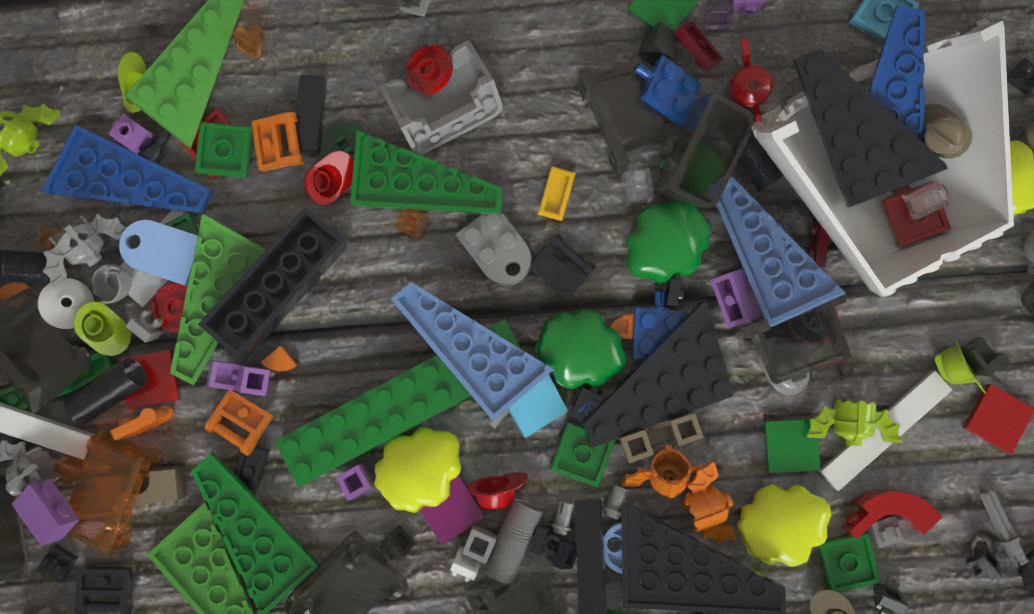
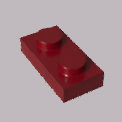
(693, 40)
(818, 244)

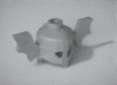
(79, 244)
(27, 466)

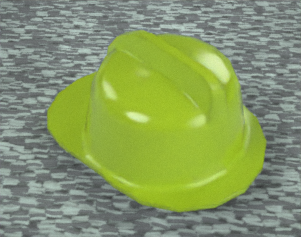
(129, 72)
(101, 329)
(954, 367)

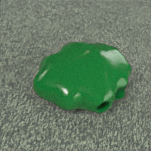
(667, 241)
(580, 349)

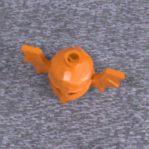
(665, 467)
(709, 505)

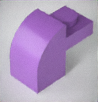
(238, 377)

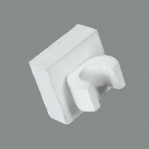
(465, 566)

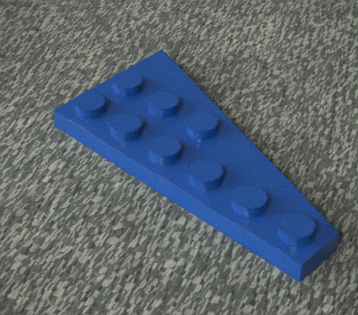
(901, 69)
(107, 172)

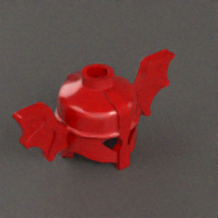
(739, 83)

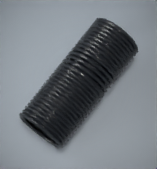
(759, 164)
(23, 267)
(105, 391)

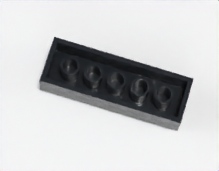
(273, 285)

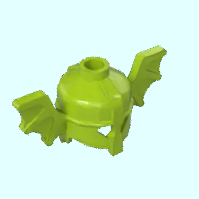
(20, 134)
(854, 422)

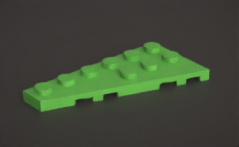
(217, 265)

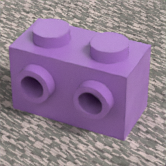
(736, 298)
(45, 512)

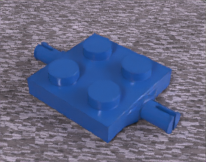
(668, 89)
(652, 326)

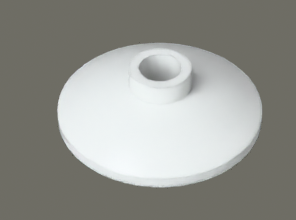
(50, 302)

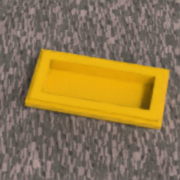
(556, 193)

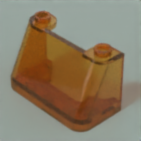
(109, 490)

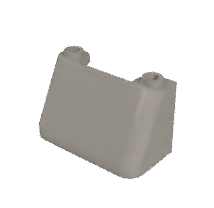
(457, 108)

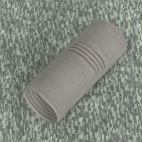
(511, 546)

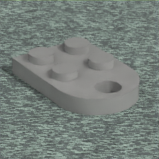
(494, 246)

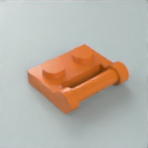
(269, 142)
(244, 415)
(146, 420)

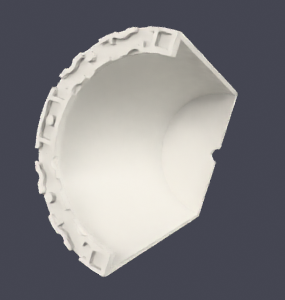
(968, 79)

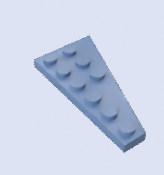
(776, 265)
(482, 361)

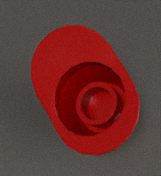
(329, 177)
(497, 491)

